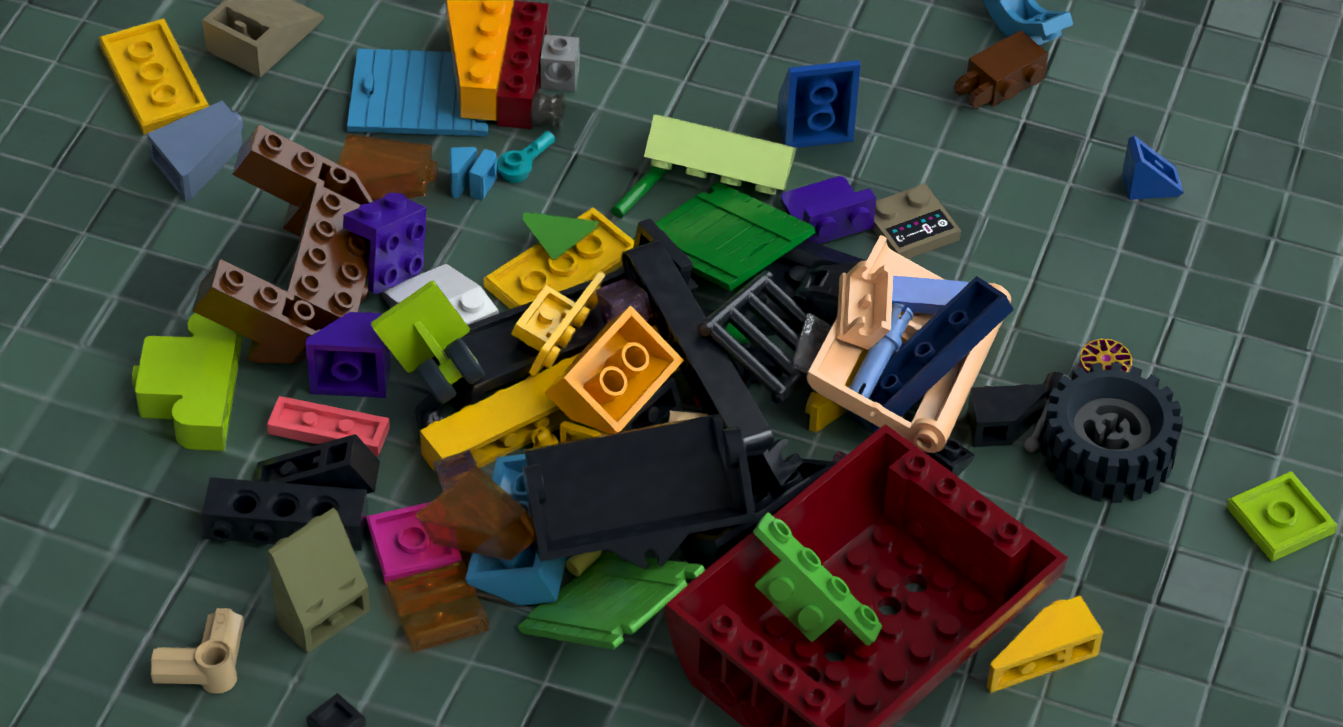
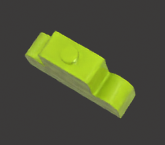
(190, 382)

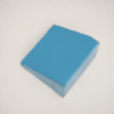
(461, 162)

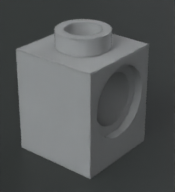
(559, 63)

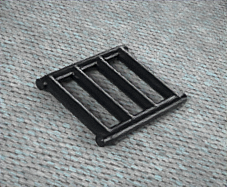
(730, 312)

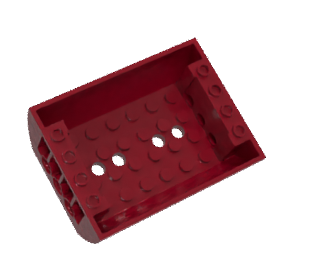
(878, 525)

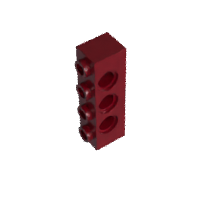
(521, 64)

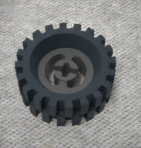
(1085, 416)

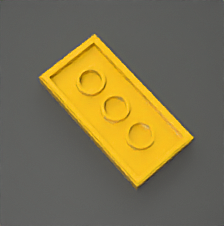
(152, 74)
(532, 270)

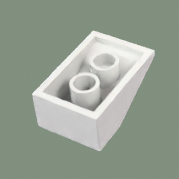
(461, 291)

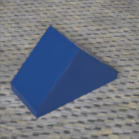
(1148, 173)

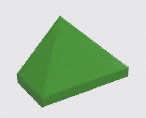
(558, 233)

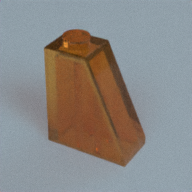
(389, 165)
(478, 518)

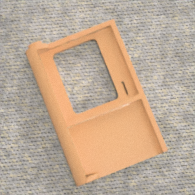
(940, 404)

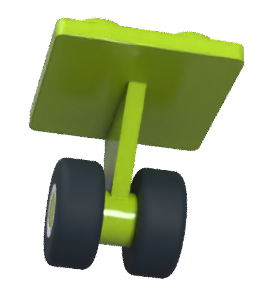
(422, 329)

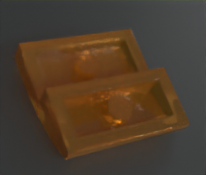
(437, 606)

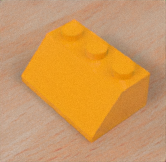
(615, 374)

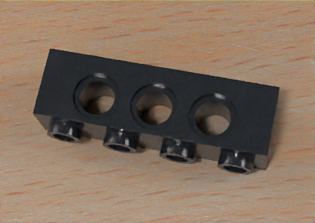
(274, 511)

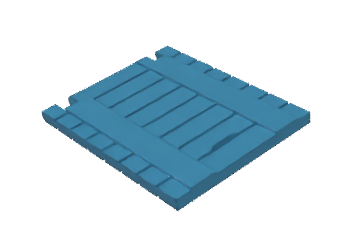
(409, 95)

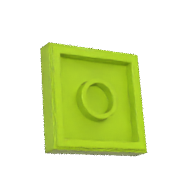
(1281, 516)

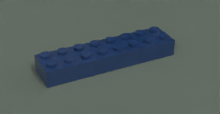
(938, 347)

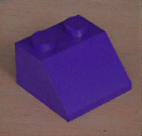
(349, 358)

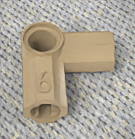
(210, 663)

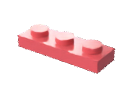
(325, 423)

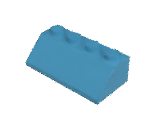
(525, 577)

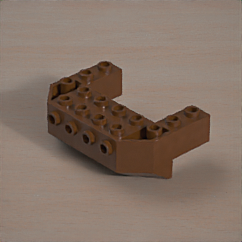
(328, 262)

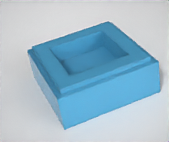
(483, 174)

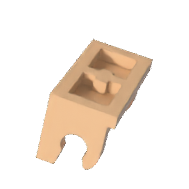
(864, 305)

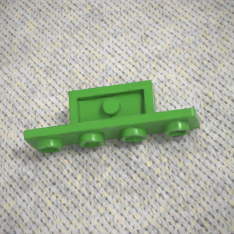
(807, 590)

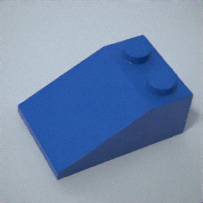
(819, 104)

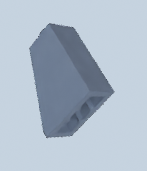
(196, 147)

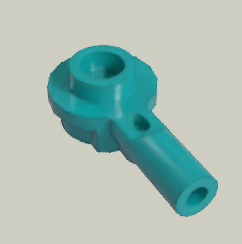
(517, 165)

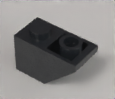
(1004, 412)

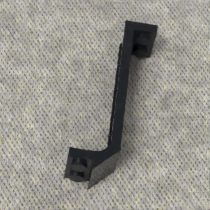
(509, 358)

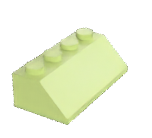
(719, 152)

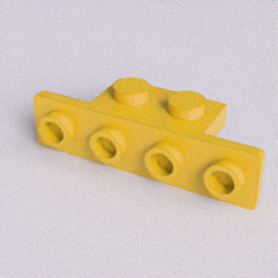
(551, 322)

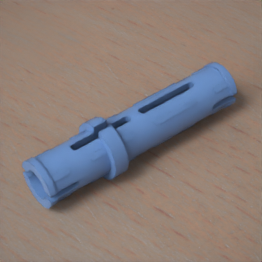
(880, 353)

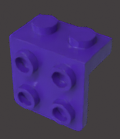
(831, 208)
(395, 236)

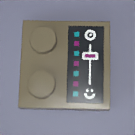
(914, 222)

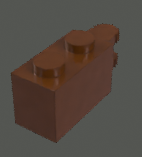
(1003, 70)

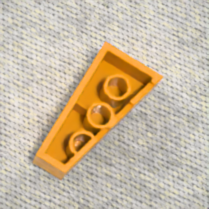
(478, 47)

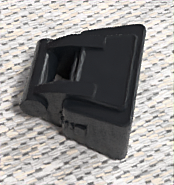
(820, 290)

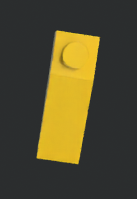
(1052, 640)

